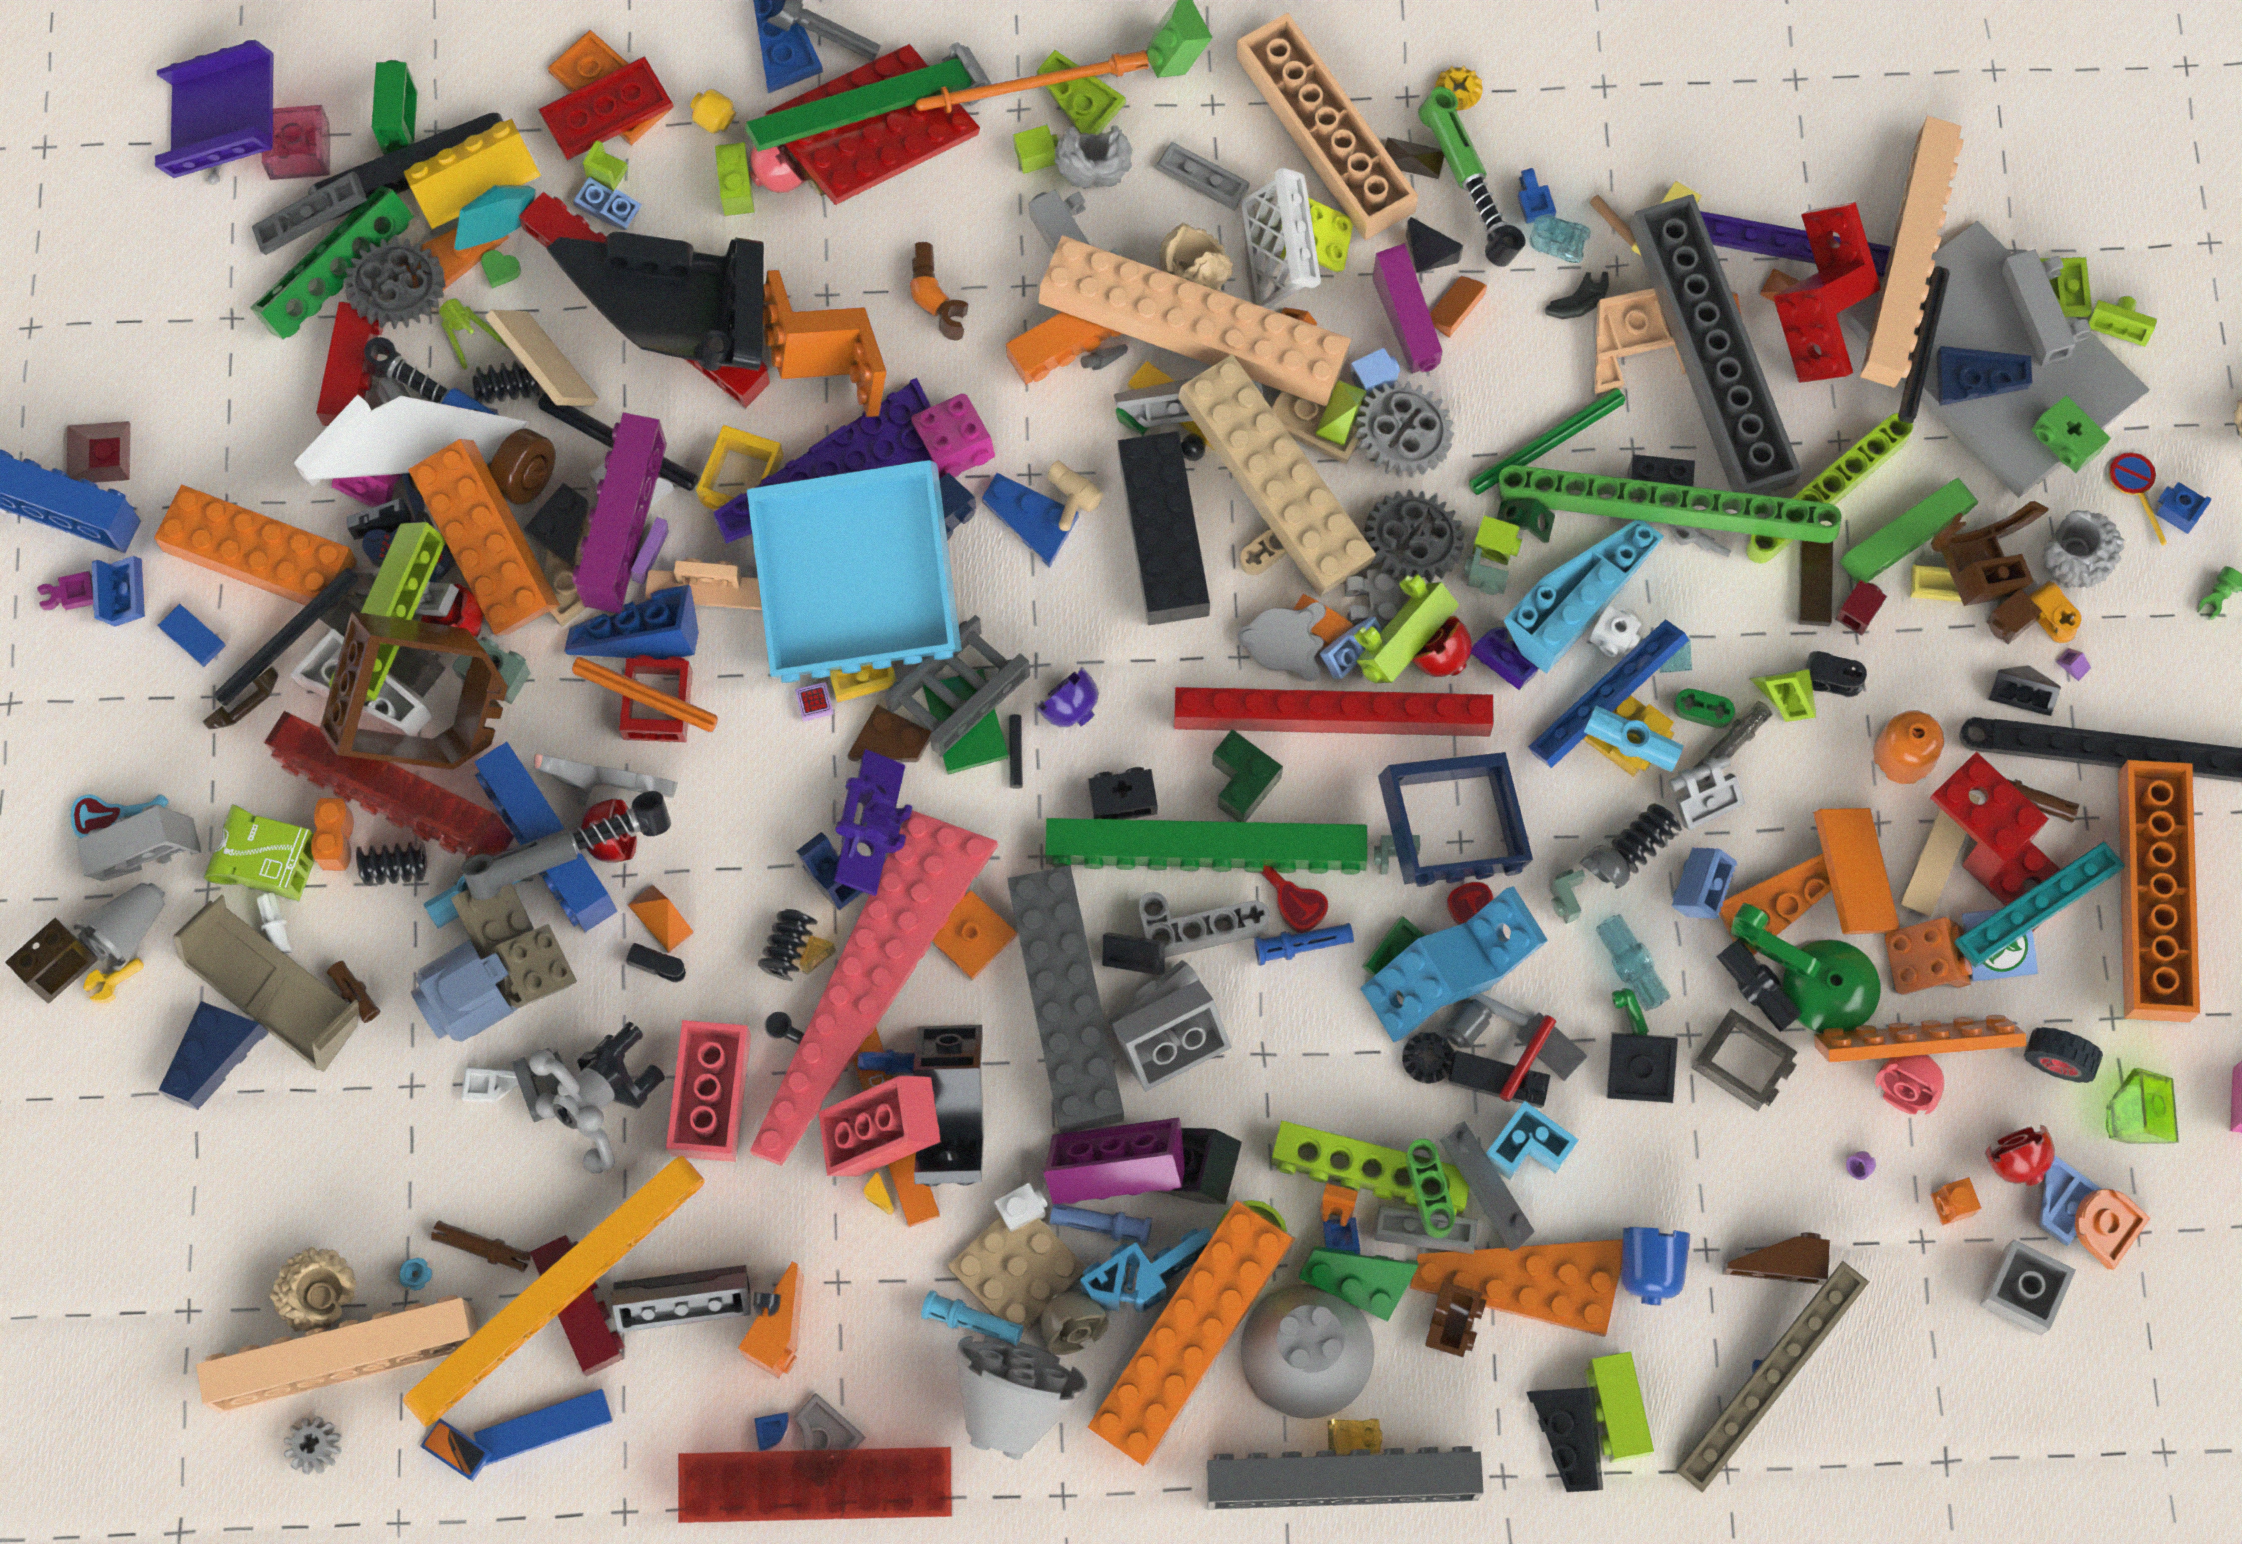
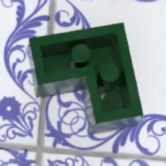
(1251, 775)

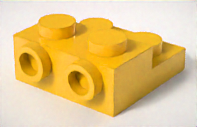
(1634, 710)

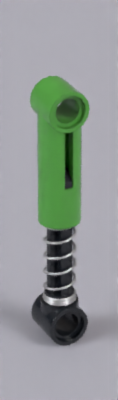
(1441, 116)

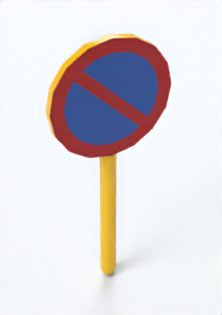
(2135, 476)

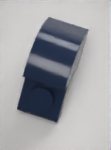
(820, 864)

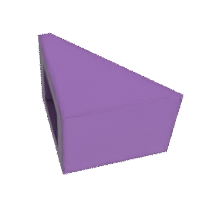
(2074, 663)

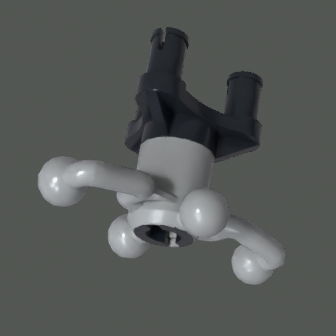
(599, 1082)

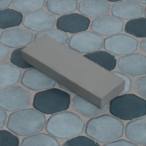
(1203, 176)
(1406, 1228)

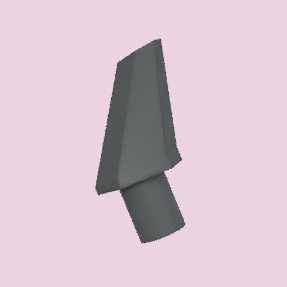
(1102, 358)

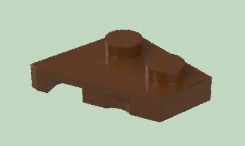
(890, 737)

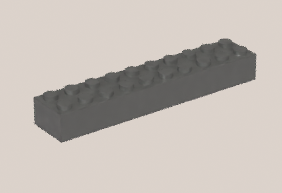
(1715, 347)

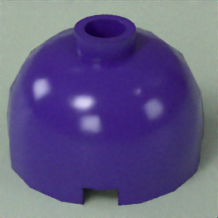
(1071, 700)

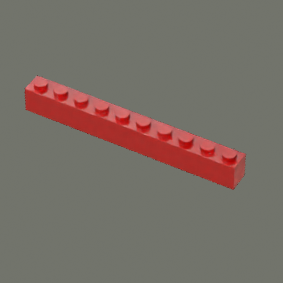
(549, 219)
(1333, 711)

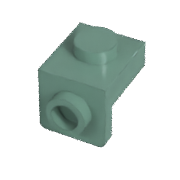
(1487, 579)
(1387, 849)
(1564, 898)

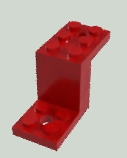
(1811, 306)
(1999, 826)

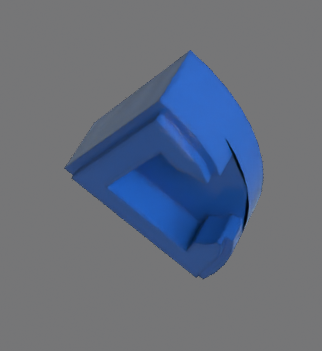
(771, 1430)

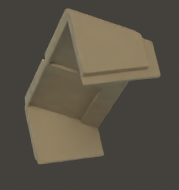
(266, 984)

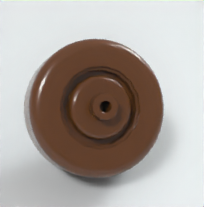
(523, 465)

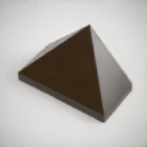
(1415, 157)

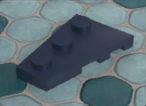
(1980, 374)

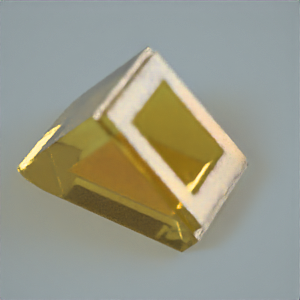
(816, 953)

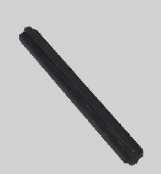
(1924, 345)
(603, 434)
(286, 636)

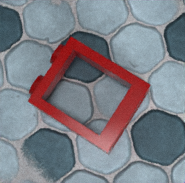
(656, 729)

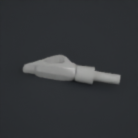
(1696, 537)

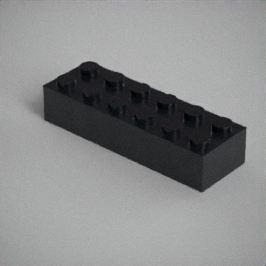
(1163, 528)

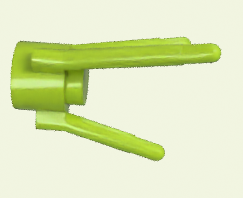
(458, 318)

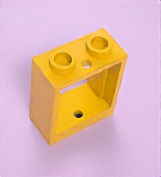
(743, 443)

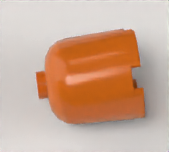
(1902, 753)

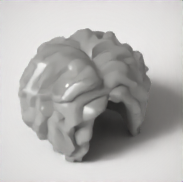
(1093, 158)
(2084, 549)

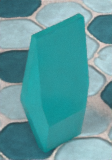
(492, 215)

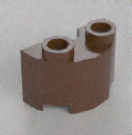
(1454, 1319)

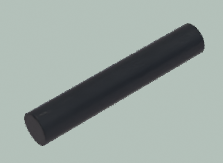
(1015, 750)

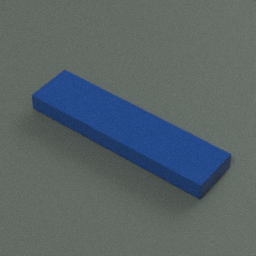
(545, 1426)

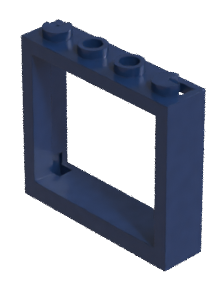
(1507, 805)

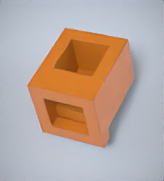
(1956, 1201)

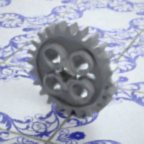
(1380, 412)

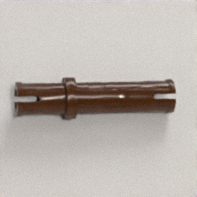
(2048, 803)
(493, 1250)

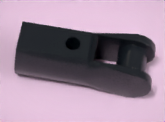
(656, 963)

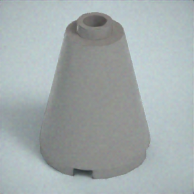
(121, 924)

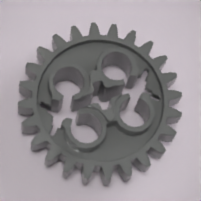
(394, 283)
(1392, 519)

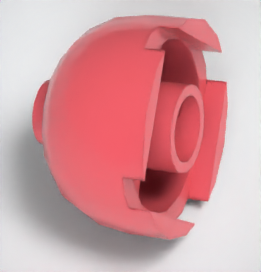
(776, 169)
(1911, 1083)

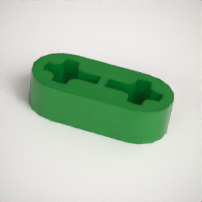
(1706, 701)

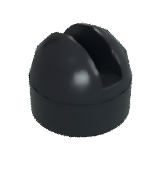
(1190, 452)
(767, 1300)

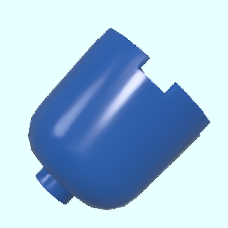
(1654, 1263)

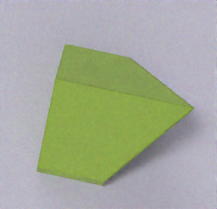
(1789, 693)

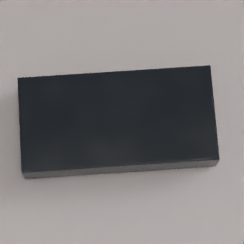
(1133, 953)

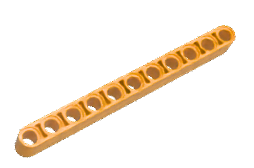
(553, 1291)

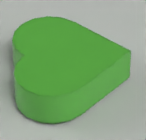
(500, 268)

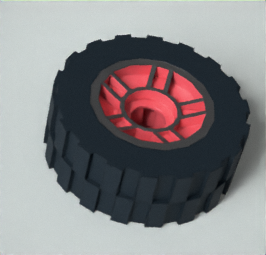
(2063, 1054)

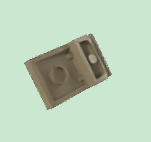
(528, 954)

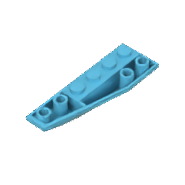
(1576, 594)

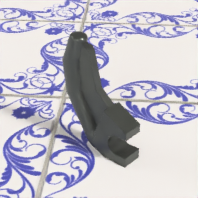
(1582, 301)

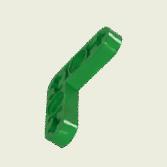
(1750, 927)

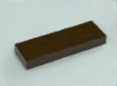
(1815, 583)

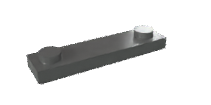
(309, 213)
(1487, 1186)

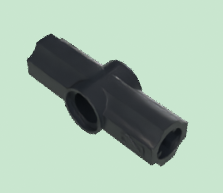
(1759, 985)

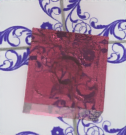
(299, 143)

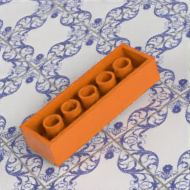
(483, 537)
(250, 546)

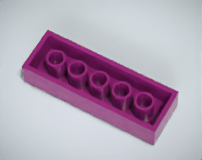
(620, 512)

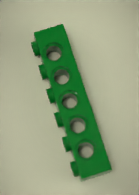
(316, 264)

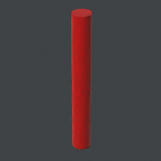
(1527, 1058)

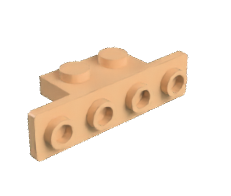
(710, 584)

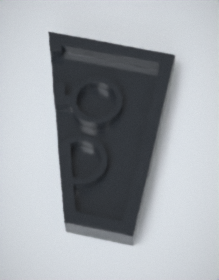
(1572, 1432)

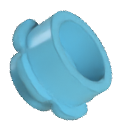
(410, 1266)

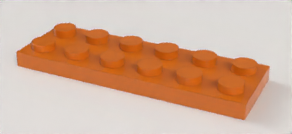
(1927, 1038)

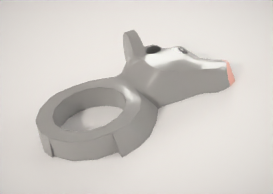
(587, 776)

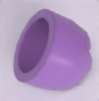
(1855, 1160)

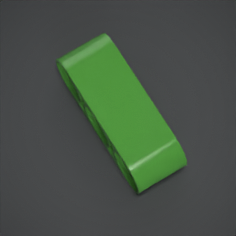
(1432, 1172)

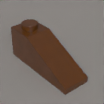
(1793, 1260)

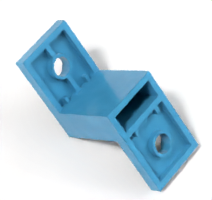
(1453, 964)

